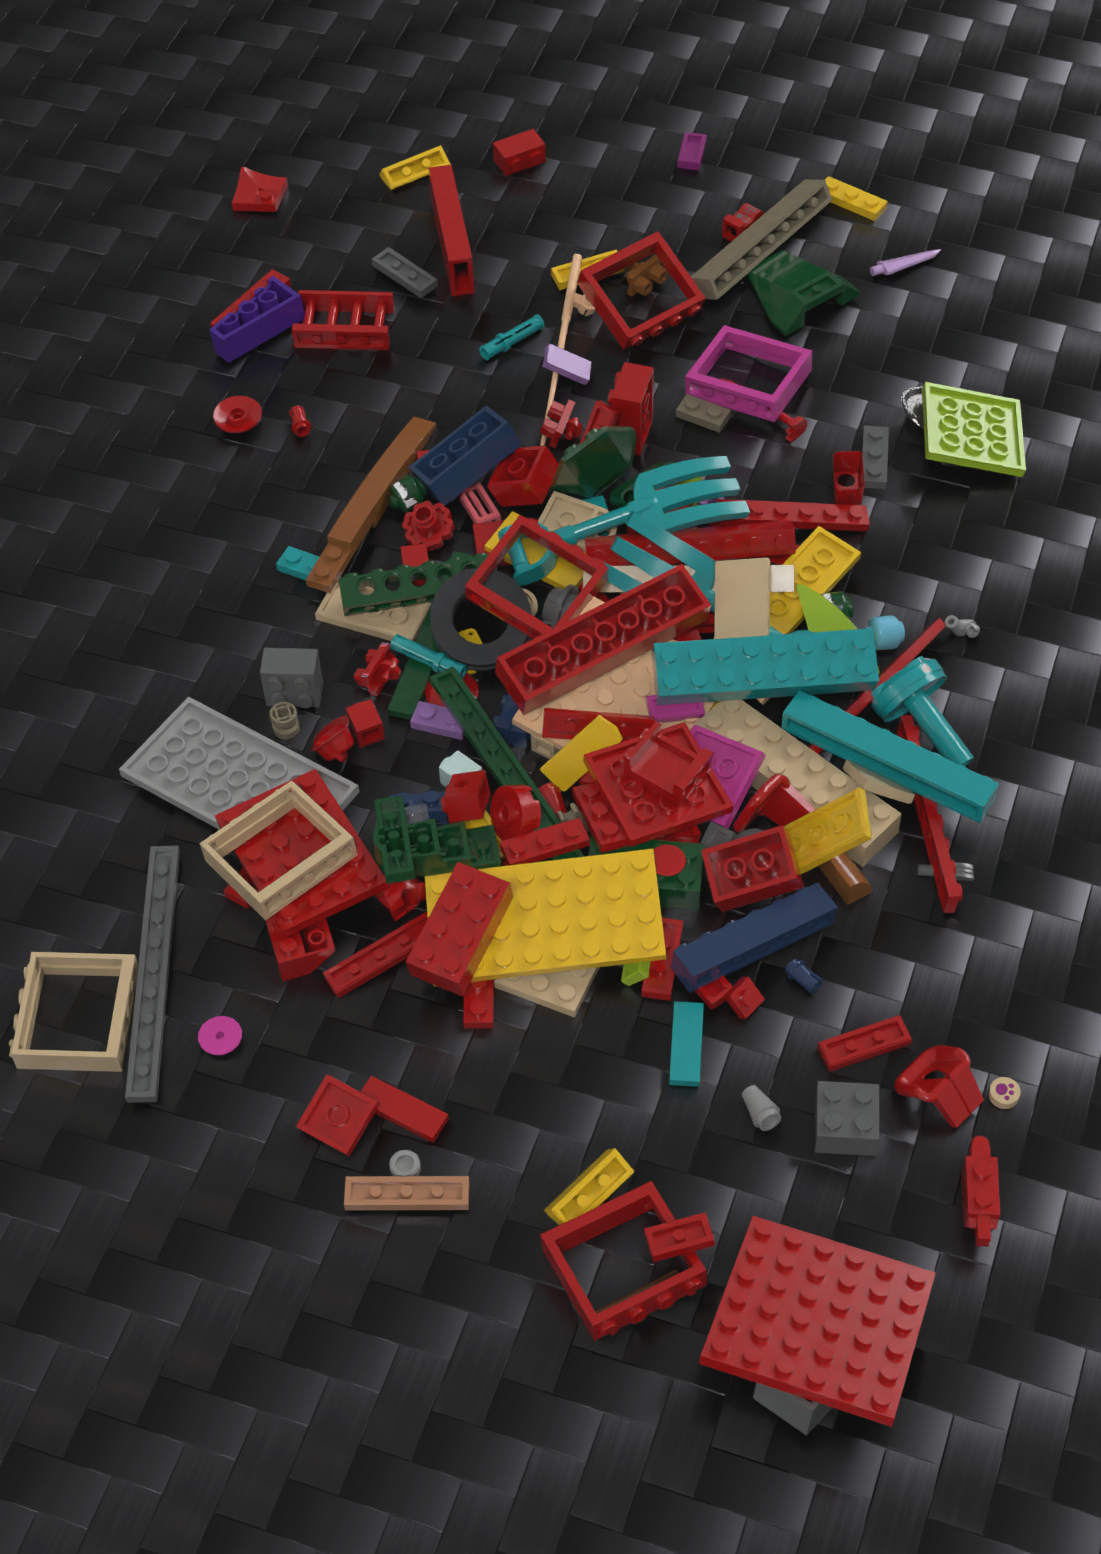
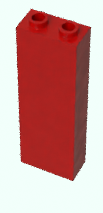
(451, 230)

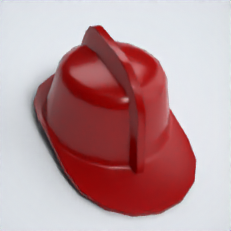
(334, 740)

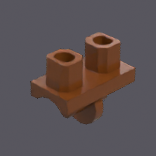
(642, 274)

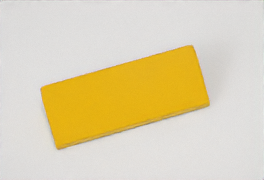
(413, 168)
(568, 763)
(590, 1187)

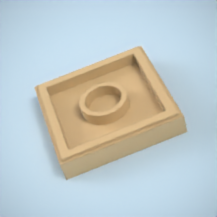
(876, 784)

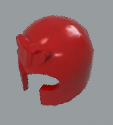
(402, 897)

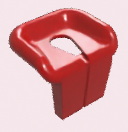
(775, 800)
(954, 1094)

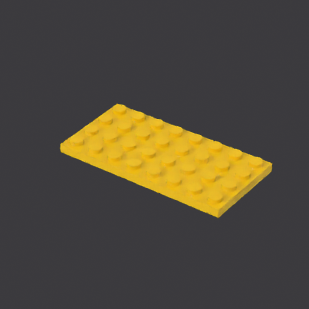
(572, 915)

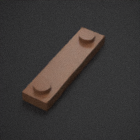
(407, 1193)

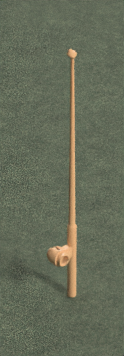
(572, 300)

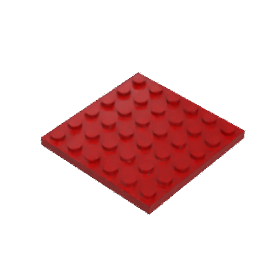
(819, 1320)

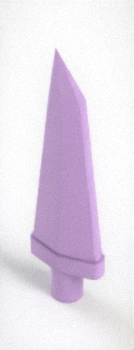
(893, 265)

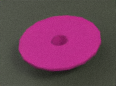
(219, 1035)

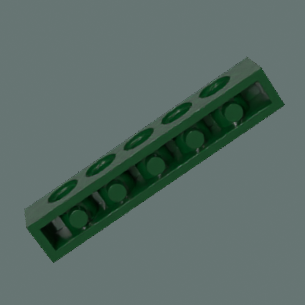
(407, 594)

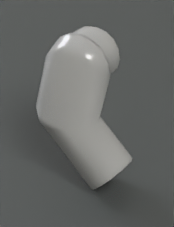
(962, 626)

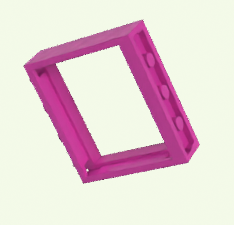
(744, 398)

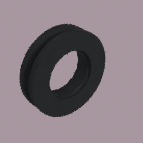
(443, 608)

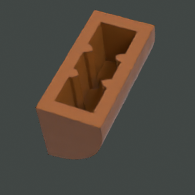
(846, 878)

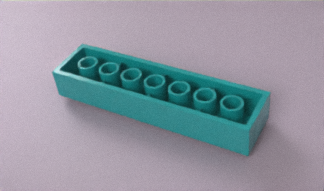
(764, 666)

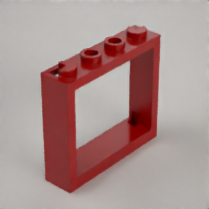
(652, 244)
(552, 541)
(599, 1221)

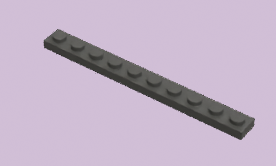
(153, 975)

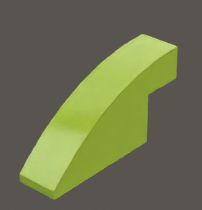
(821, 613)

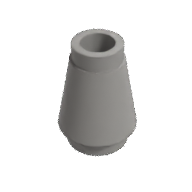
(761, 1109)

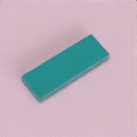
(686, 1044)

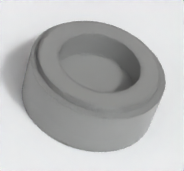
(405, 1164)

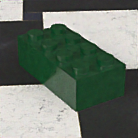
(674, 891)

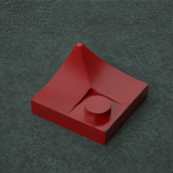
(258, 191)

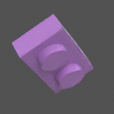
(435, 720)

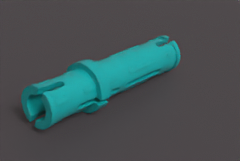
(503, 341)
(416, 651)

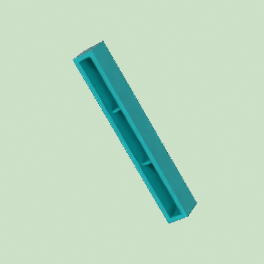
(890, 756)

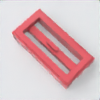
(494, 514)

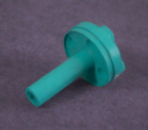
(910, 692)

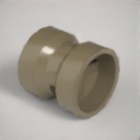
(284, 720)

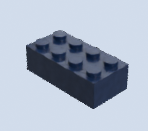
(465, 455)

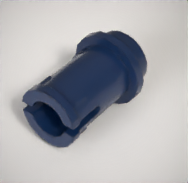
(804, 976)

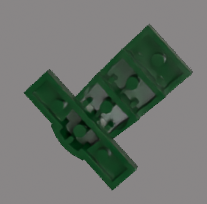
(423, 848)

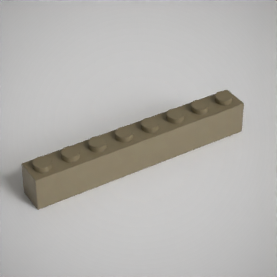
(761, 238)

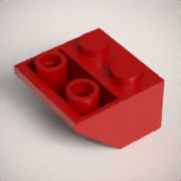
(301, 951)

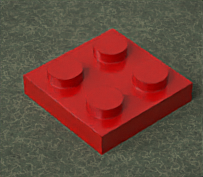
(338, 1115)

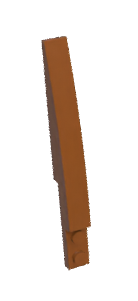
(368, 504)

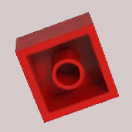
(523, 476)

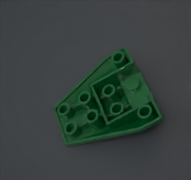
(793, 286)
(595, 462)

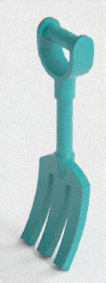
(650, 505)
(701, 563)

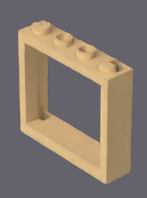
(298, 879)
(75, 964)

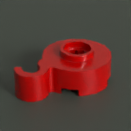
(514, 812)

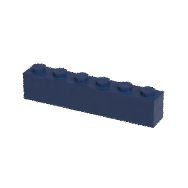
(753, 937)

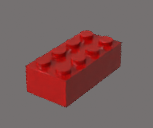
(460, 929)

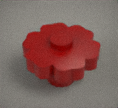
(428, 525)

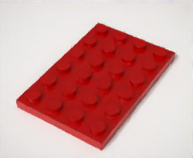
(292, 841)

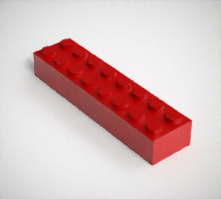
(602, 639)

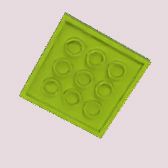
(973, 429)

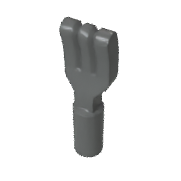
(963, 871)

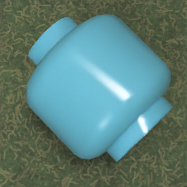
(887, 632)

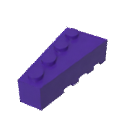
(257, 320)

